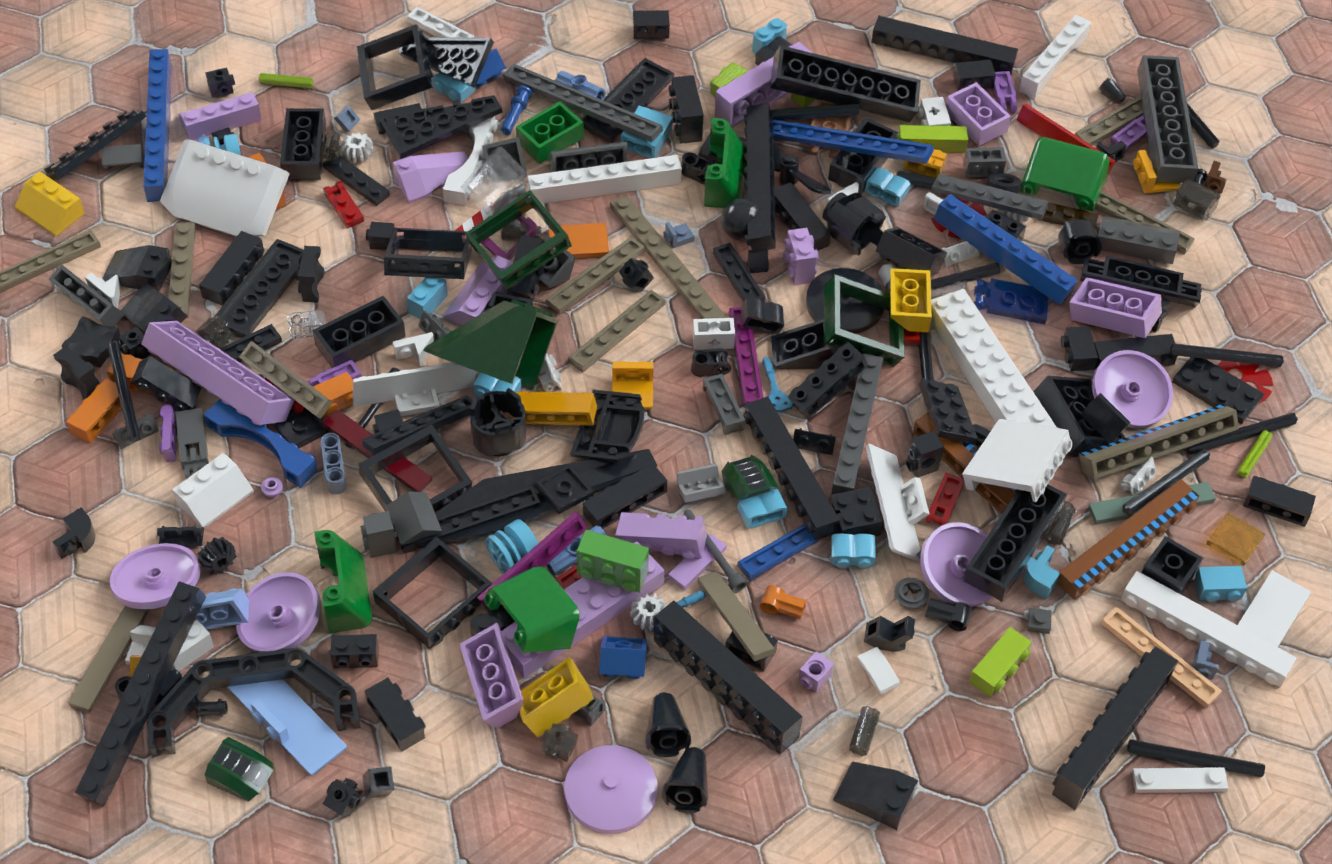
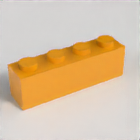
(558, 408)

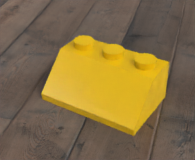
(49, 204)
(911, 298)
(554, 697)

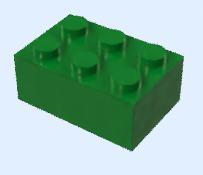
(550, 131)

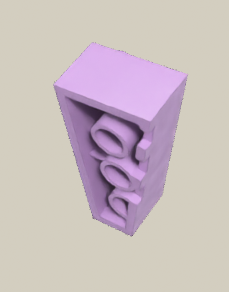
(664, 534)

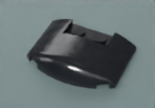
(614, 429)

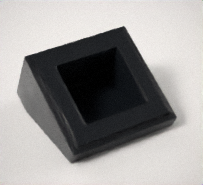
(758, 261)

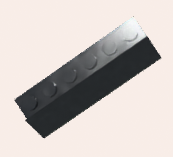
(1145, 278)

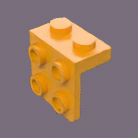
(1147, 175)
(635, 379)

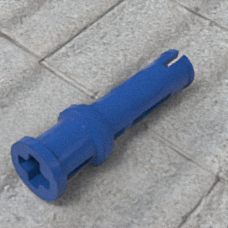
(518, 104)

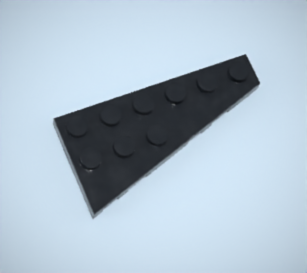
(454, 56)
(433, 124)

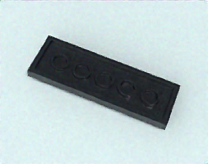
(633, 91)
(96, 142)
(261, 288)

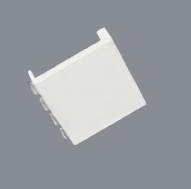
(1018, 457)

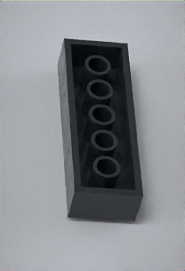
(1013, 541)

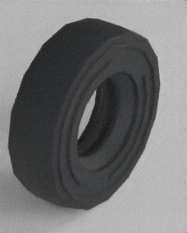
(1005, 182)

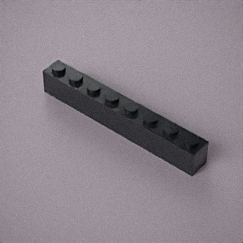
(941, 44)
(791, 468)

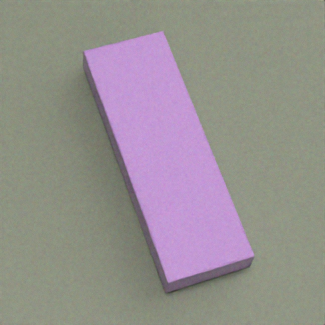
(690, 569)

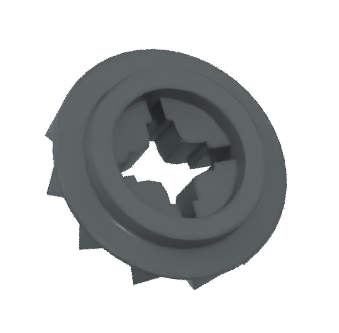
(915, 586)

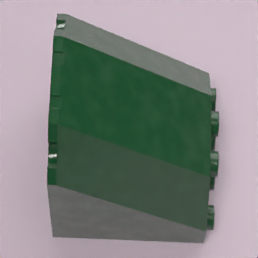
(501, 342)

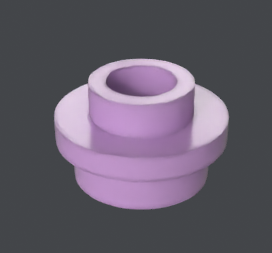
(272, 492)

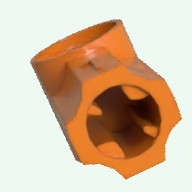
(777, 601)

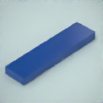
(776, 552)

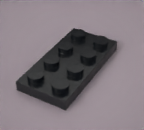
(1218, 387)
(947, 411)

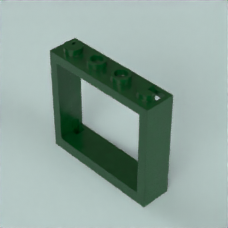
(533, 259)
(837, 337)

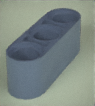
(330, 456)

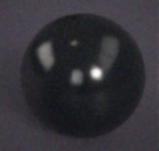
(736, 217)

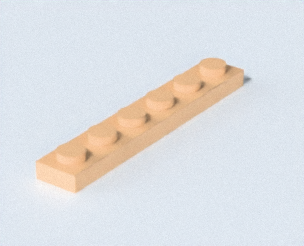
(1141, 641)

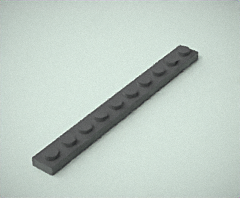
(584, 103)

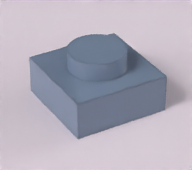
(347, 118)

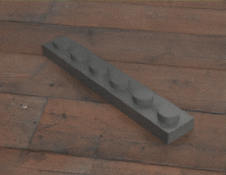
(990, 196)

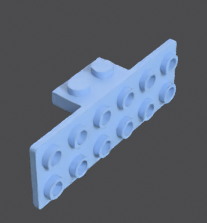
(290, 722)

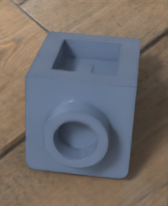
(678, 235)
(1202, 661)

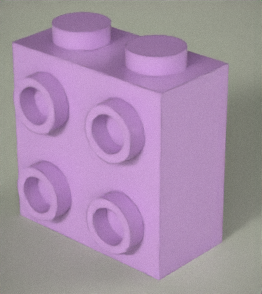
(800, 256)

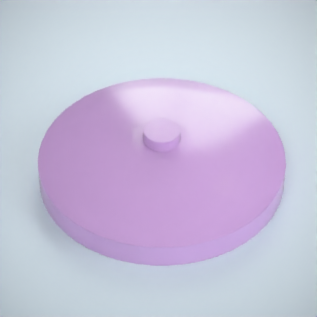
(1134, 386)
(945, 561)
(151, 575)
(280, 613)
(610, 789)

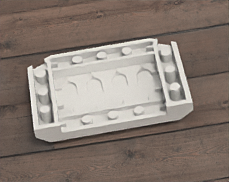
(223, 190)

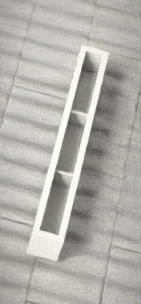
(606, 179)
(1202, 624)

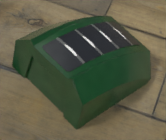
(747, 478)
(238, 769)

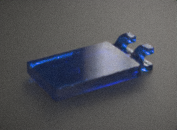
(1011, 300)

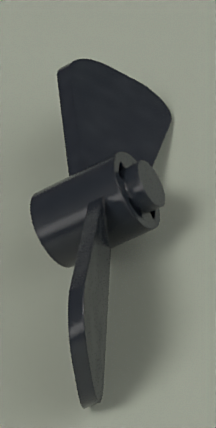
(789, 172)

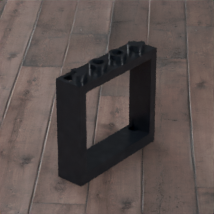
(402, 88)
(427, 265)
(404, 448)
(410, 570)

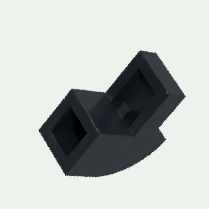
(79, 534)
(889, 635)

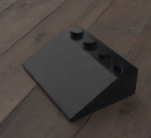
(1064, 402)

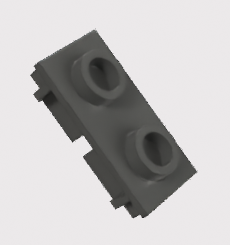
(430, 323)
(146, 426)

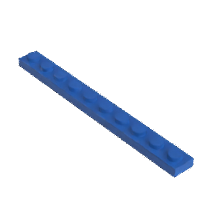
(852, 142)

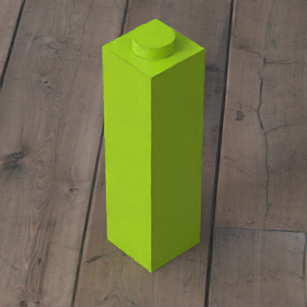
(944, 138)

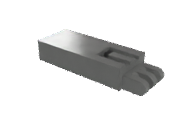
(190, 432)

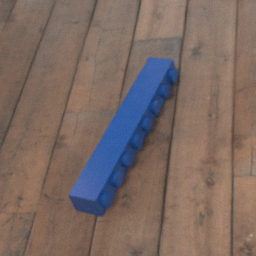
(1005, 249)

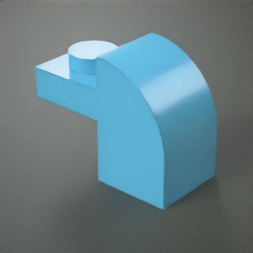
(1039, 576)

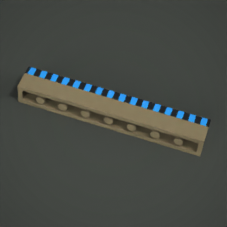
(1158, 441)

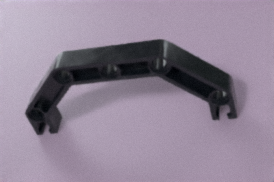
(231, 672)

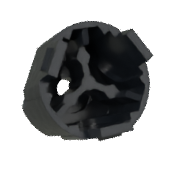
(854, 221)
(491, 430)

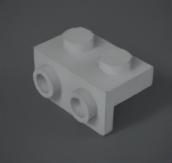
(700, 483)

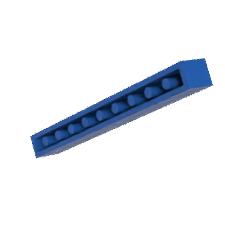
(157, 124)

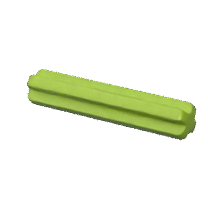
(286, 80)
(1254, 454)

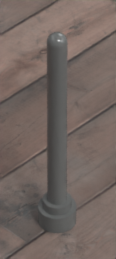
(736, 581)

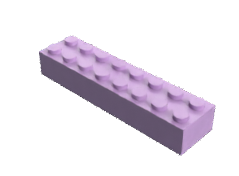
(217, 372)
(596, 606)

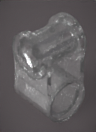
(306, 323)

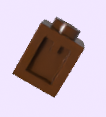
(1214, 181)

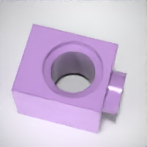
(818, 664)

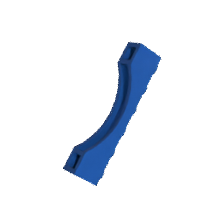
(227, 422)

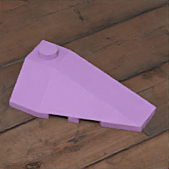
(424, 173)

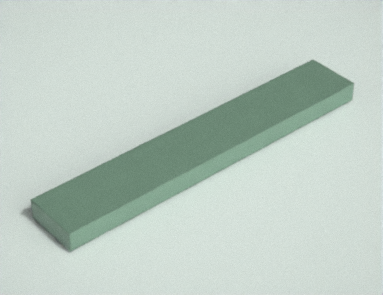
(1111, 509)

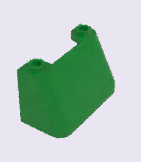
(1066, 170)
(725, 180)
(345, 604)
(539, 607)

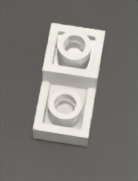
(879, 670)

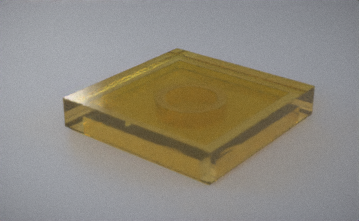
(1235, 538)

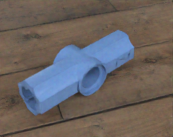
(580, 83)
(567, 557)

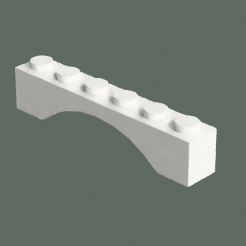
(1040, 71)
(481, 135)

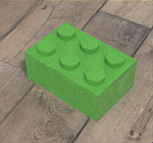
(612, 561)

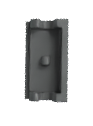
(122, 155)

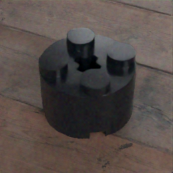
(1079, 240)

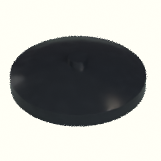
(854, 314)

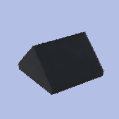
(1105, 418)

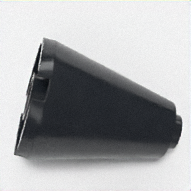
(666, 727)
(688, 783)

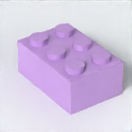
(978, 112)

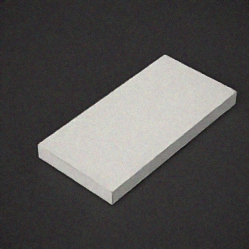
(1274, 608)

